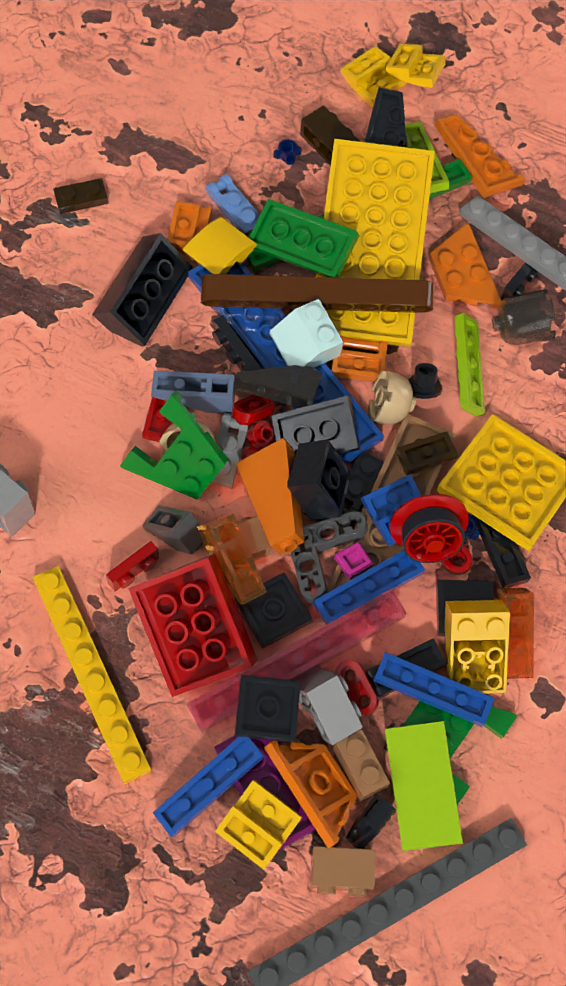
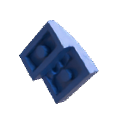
(386, 500)

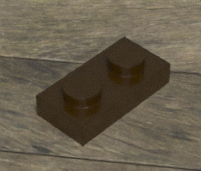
(80, 196)
(426, 453)

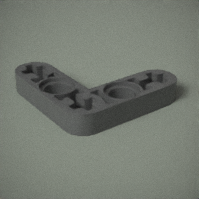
(315, 544)

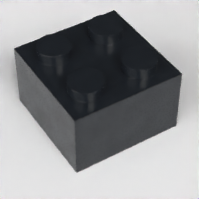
(319, 480)

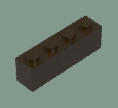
(321, 129)

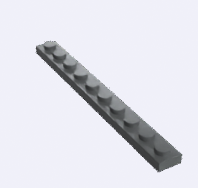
(389, 907)

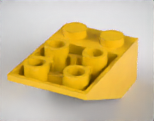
(477, 644)

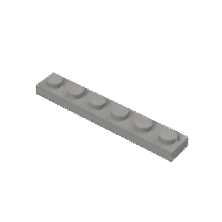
(516, 239)

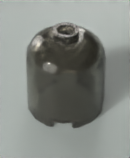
(525, 318)

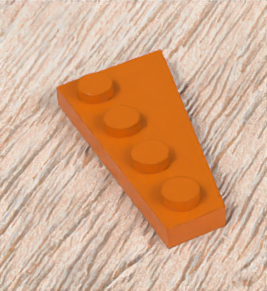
(487, 170)

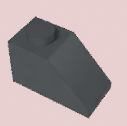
(175, 528)

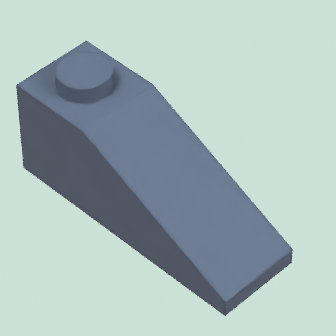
(199, 390)

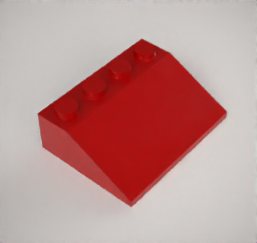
(193, 625)

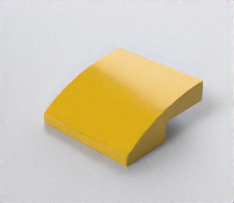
(415, 67)
(369, 73)
(219, 247)
(258, 824)

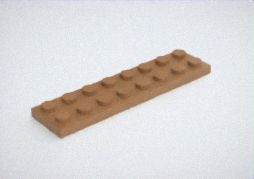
(411, 430)

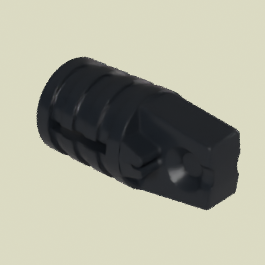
(370, 822)

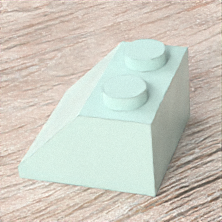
(307, 336)

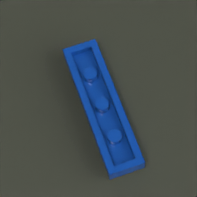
(368, 585)
(434, 689)
(208, 785)

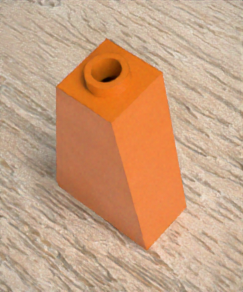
(266, 482)

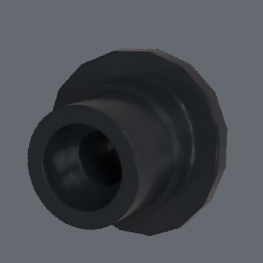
(425, 381)

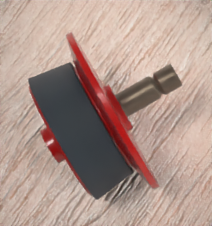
(430, 527)

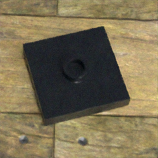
(459, 591)
(275, 612)
(267, 708)

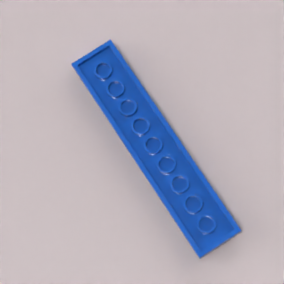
(254, 328)

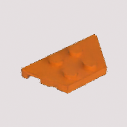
(463, 271)
(316, 785)

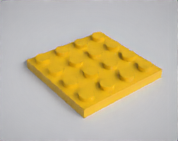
(508, 482)

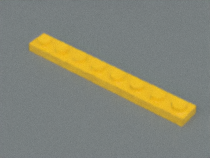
(92, 675)

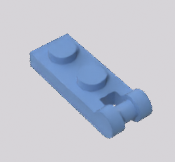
(233, 204)

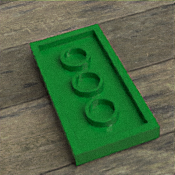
(303, 239)

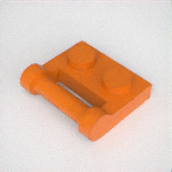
(360, 364)

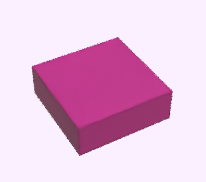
(353, 560)

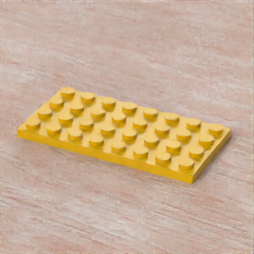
(386, 200)

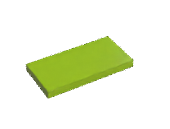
(423, 786)

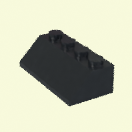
(143, 289)

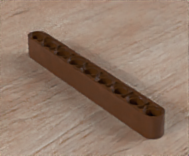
(333, 293)

